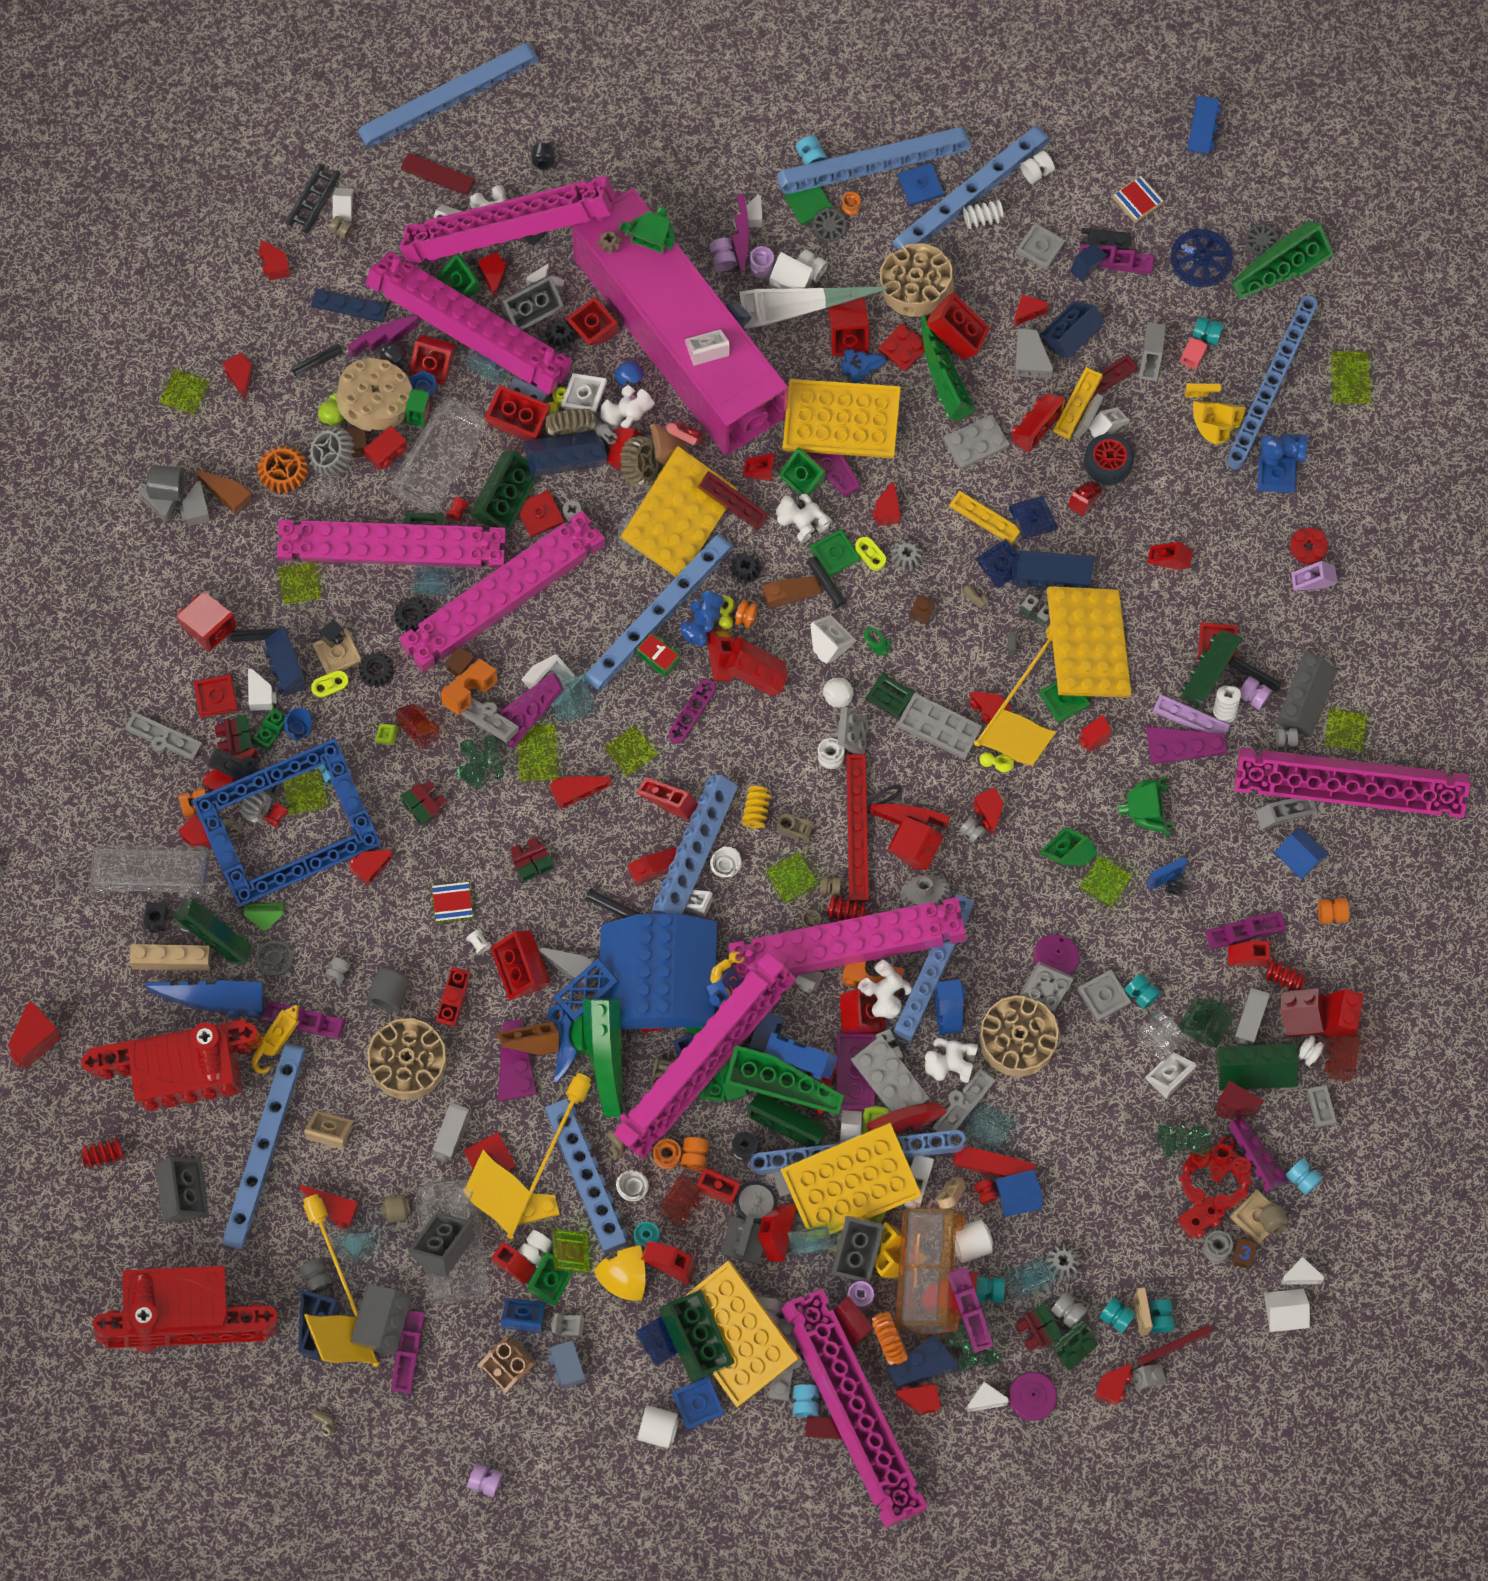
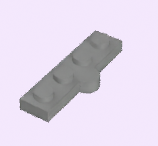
(488, 718)
(163, 737)
(964, 1102)
(781, 1384)

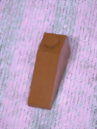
(229, 492)
(790, 591)
(534, 1039)

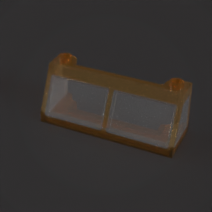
(925, 1259)

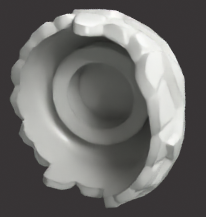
(838, 692)
(725, 862)
(632, 1185)

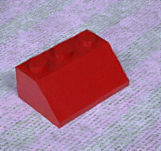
(958, 326)
(517, 414)
(1038, 421)
(756, 667)
(520, 964)

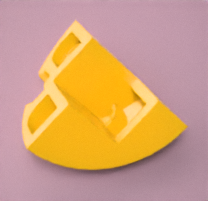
(1217, 419)
(888, 1253)
(623, 1274)

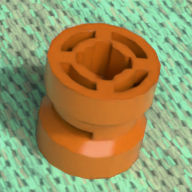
(848, 200)

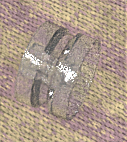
(1160, 1035)

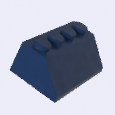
(564, 453)
(1052, 570)

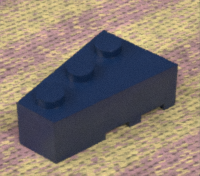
(769, 1024)
(313, 1305)
(923, 1363)

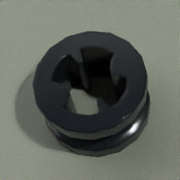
(1174, 887)

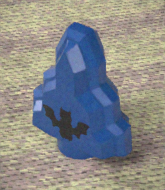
(860, 364)

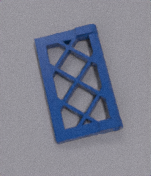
(585, 974)

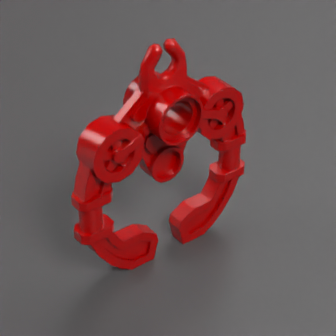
(1219, 1168)

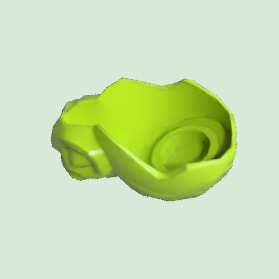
(329, 412)

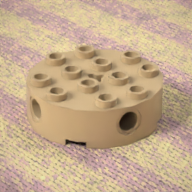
(916, 279)
(373, 394)
(1026, 1019)
(402, 1040)

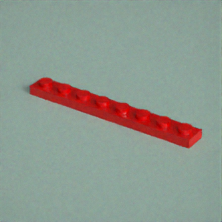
(857, 827)

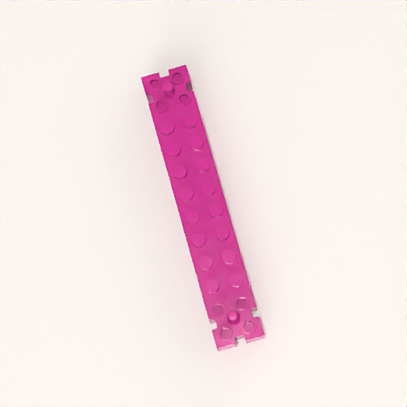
(507, 220)
(469, 322)
(391, 544)
(502, 591)
(1351, 782)
(857, 939)
(704, 1055)
(854, 1408)

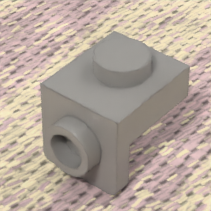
(809, 981)
(567, 1325)
(1148, 1377)

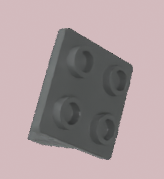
(742, 1240)

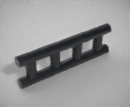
(310, 188)

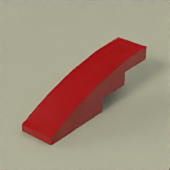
(895, 813)
(909, 1117)
(990, 1163)

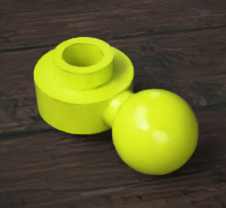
(557, 400)
(726, 622)
(1002, 762)

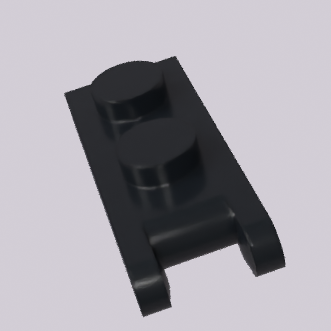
(1106, 238)

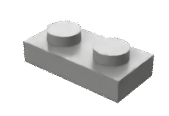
(1321, 1106)

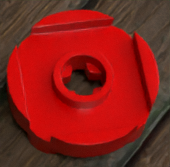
(1316, 538)

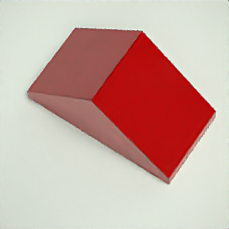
(1029, 309)
(759, 467)

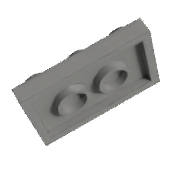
(976, 442)

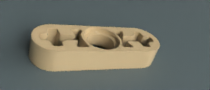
(951, 1193)

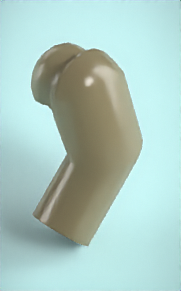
(232, 826)
(617, 1147)
(326, 1422)

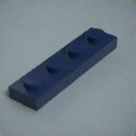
(349, 305)

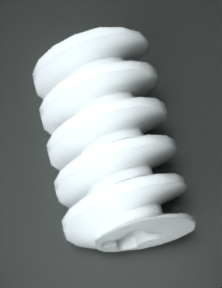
(983, 213)
(1226, 703)

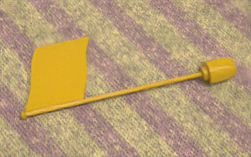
(1014, 733)
(499, 1191)
(334, 1333)

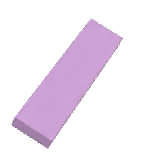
(1189, 716)

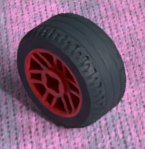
(1108, 459)

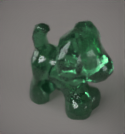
(474, 771)
(1180, 1139)
(960, 1339)

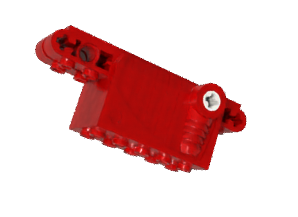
(179, 1064)
(180, 1309)

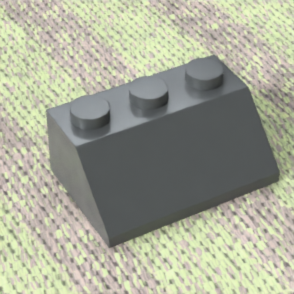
(532, 303)
(181, 1189)
(442, 1243)
(857, 1248)
(381, 1319)

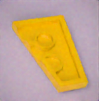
(539, 1208)

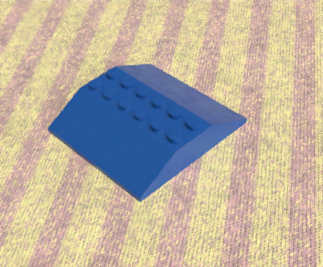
(660, 969)

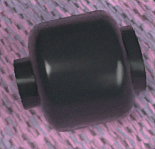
(542, 156)
(394, 354)

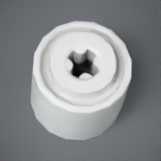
(973, 1241)
(658, 1427)

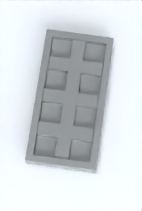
(939, 726)
(888, 1076)

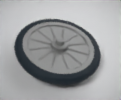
(755, 1200)

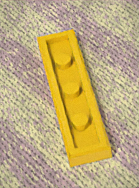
(1077, 403)
(985, 517)

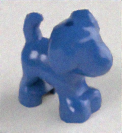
(1287, 445)
(704, 618)

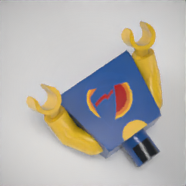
(723, 980)

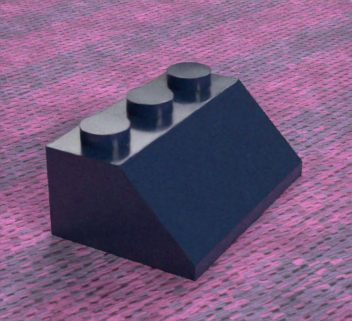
(1072, 329)
(284, 663)

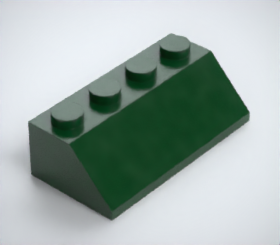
(504, 492)
(1210, 668)
(213, 932)
(1258, 1066)
(786, 1121)
(696, 1336)

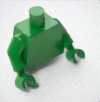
(651, 230)
(1146, 805)

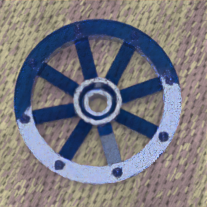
(1201, 260)

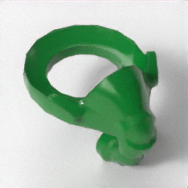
(881, 648)

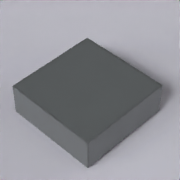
(1011, 644)

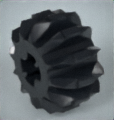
(560, 334)
(743, 573)

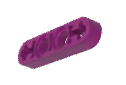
(691, 711)

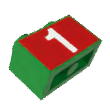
(417, 407)
(658, 654)

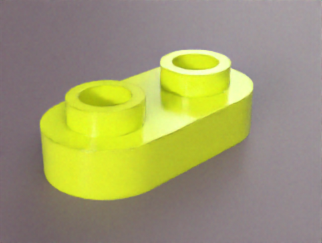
(871, 554)
(329, 684)

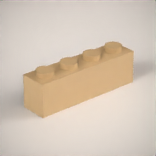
(170, 957)

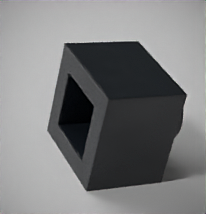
(332, 634)

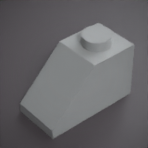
(195, 507)

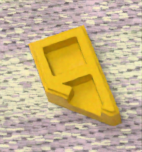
(1200, 390)

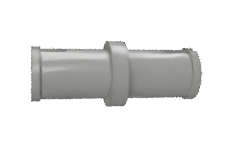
(604, 431)

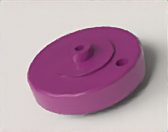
(1057, 953)
(1032, 1396)

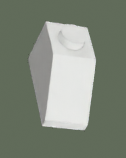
(1108, 422)
(260, 692)

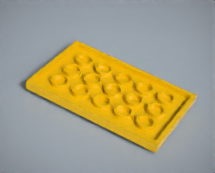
(841, 418)
(675, 514)
(1088, 642)
(852, 1179)
(749, 1333)

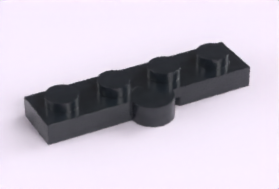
(237, 768)

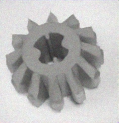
(902, 560)
(256, 806)
(1070, 1262)

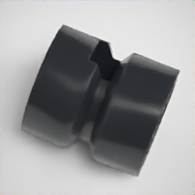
(744, 1146)

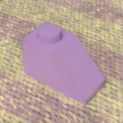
(1314, 576)

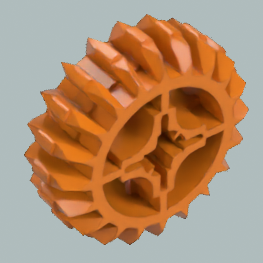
(294, 460)
(889, 1338)

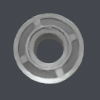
(1214, 1254)

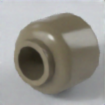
(395, 1208)
(1273, 1218)

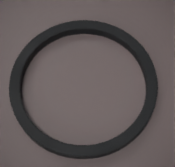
(883, 791)

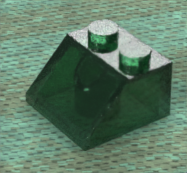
(1206, 1022)

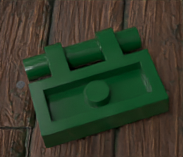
(1078, 1348)

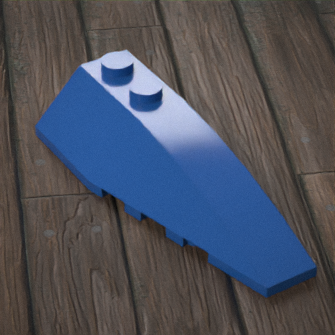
(223, 997)

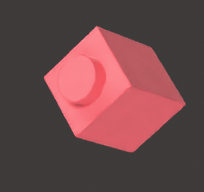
(1193, 353)

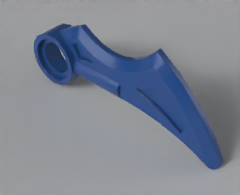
(566, 1051)

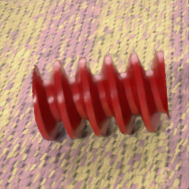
(845, 909)
(1285, 976)
(101, 1153)

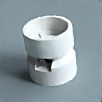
(1037, 167)
(819, 265)
(535, 1248)

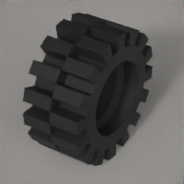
(407, 605)
(376, 659)

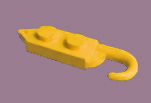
(276, 1036)

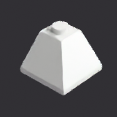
(830, 638)
(545, 668)

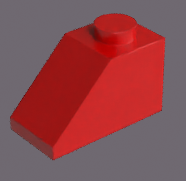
(493, 272)
(239, 372)
(887, 507)
(1170, 555)
(1095, 734)
(369, 864)

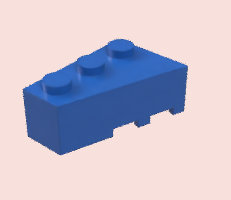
(1203, 125)
(949, 1006)
(801, 1056)

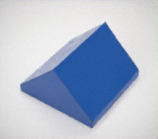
(1301, 853)
(1019, 1193)
(523, 1315)

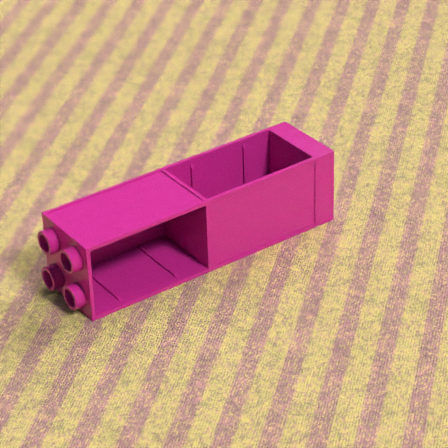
(668, 301)

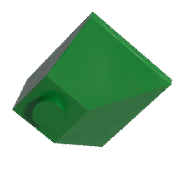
(1069, 848)

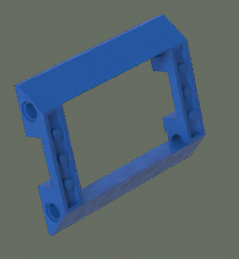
(304, 866)

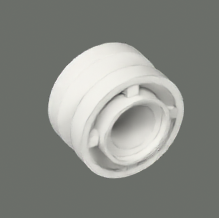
(830, 761)
(1310, 1050)

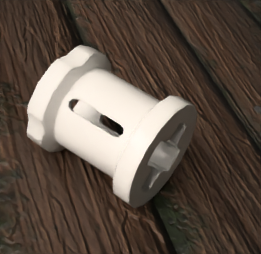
(478, 941)

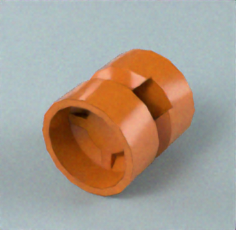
(185, 798)
(1333, 910)
(694, 1150)

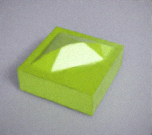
(386, 734)

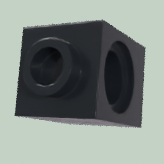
(153, 909)

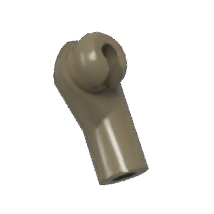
(973, 596)

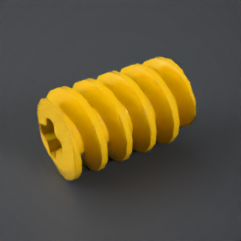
(754, 807)

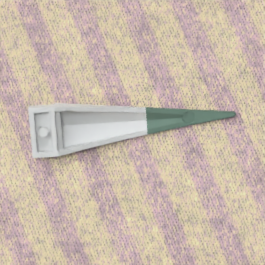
(777, 305)

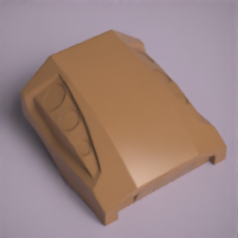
(665, 443)
(503, 1365)

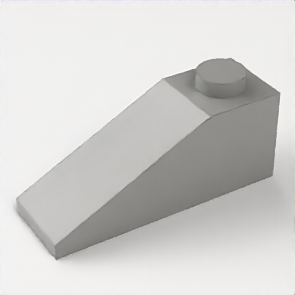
(1284, 812)
(569, 964)

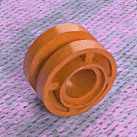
(746, 614)
(670, 1145)

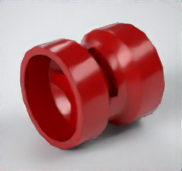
(986, 1191)

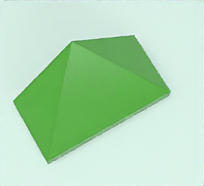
(264, 913)

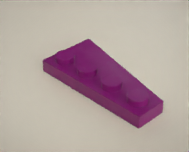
(837, 472)
(531, 706)
(1181, 745)
(515, 1070)
(1256, 1153)

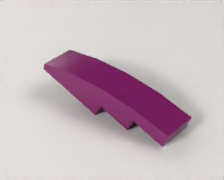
(740, 240)
(1125, 260)
(388, 332)
(1245, 930)
(310, 1021)
(970, 1309)
(407, 1352)

